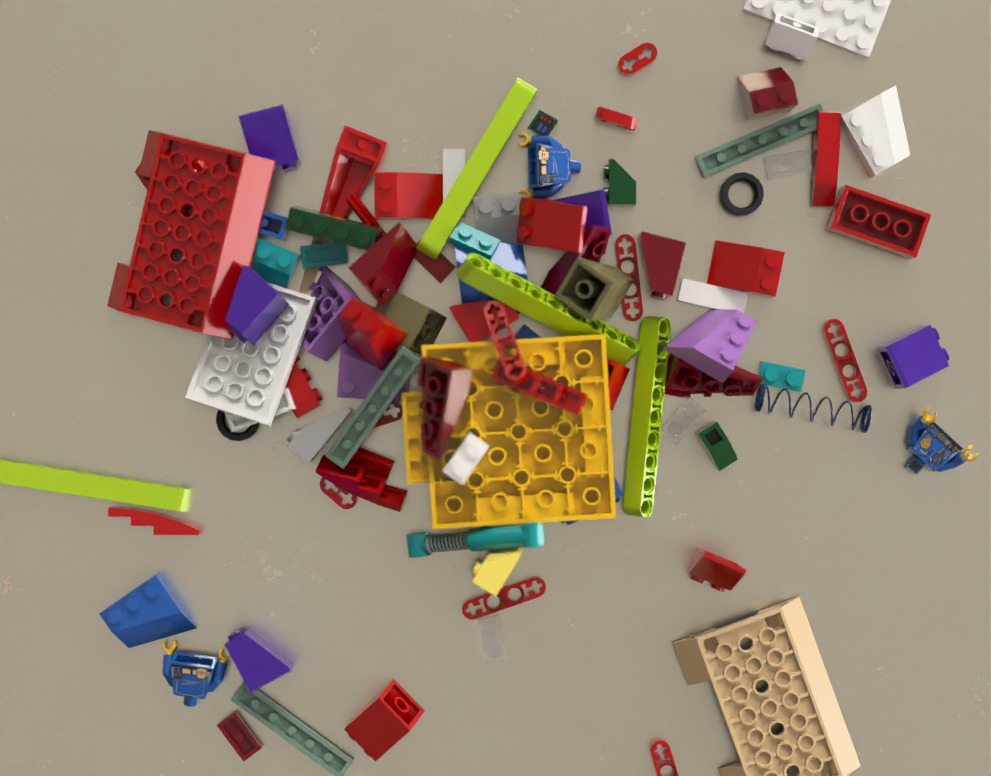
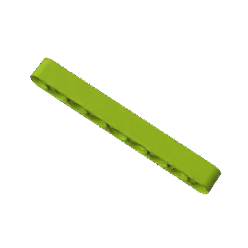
(476, 168)
(542, 306)
(646, 416)
(94, 485)

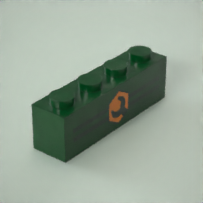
(332, 228)

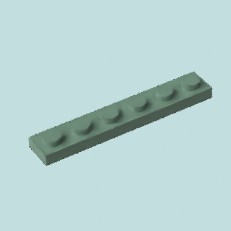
(758, 141)
(373, 407)
(292, 730)

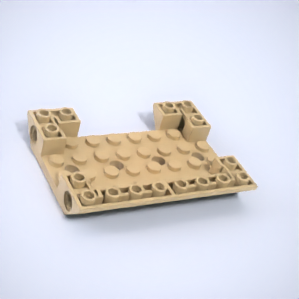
(796, 694)

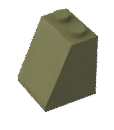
(594, 289)
(416, 319)

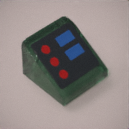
(542, 124)

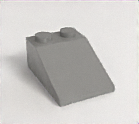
(498, 216)
(313, 438)

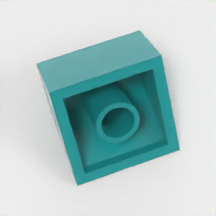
(274, 263)

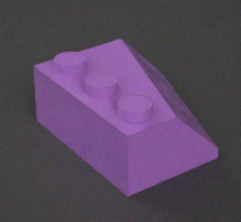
(325, 328)
(714, 341)
(359, 376)

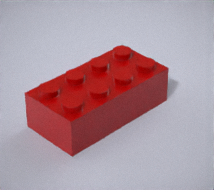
(878, 222)

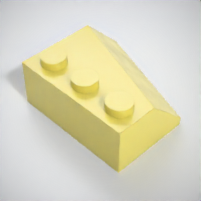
(495, 568)

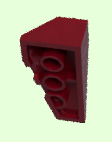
(593, 248)
(685, 380)
(443, 395)

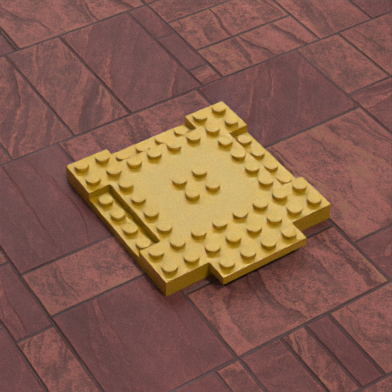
(539, 456)

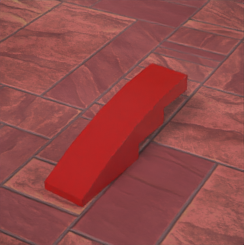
(826, 158)
(544, 389)
(362, 484)
(162, 523)

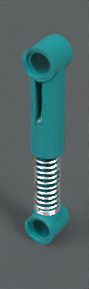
(478, 539)

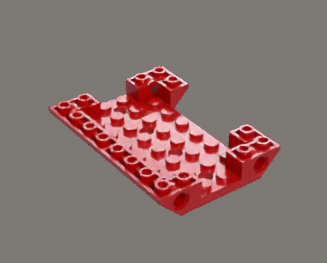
(214, 240)

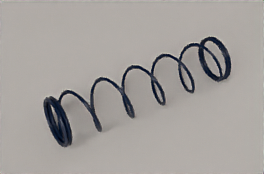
(867, 409)

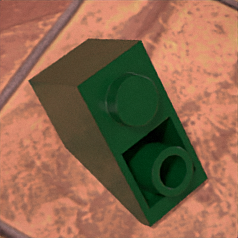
(621, 186)
(717, 445)

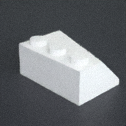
(877, 132)

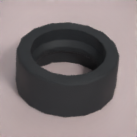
(758, 190)
(220, 421)

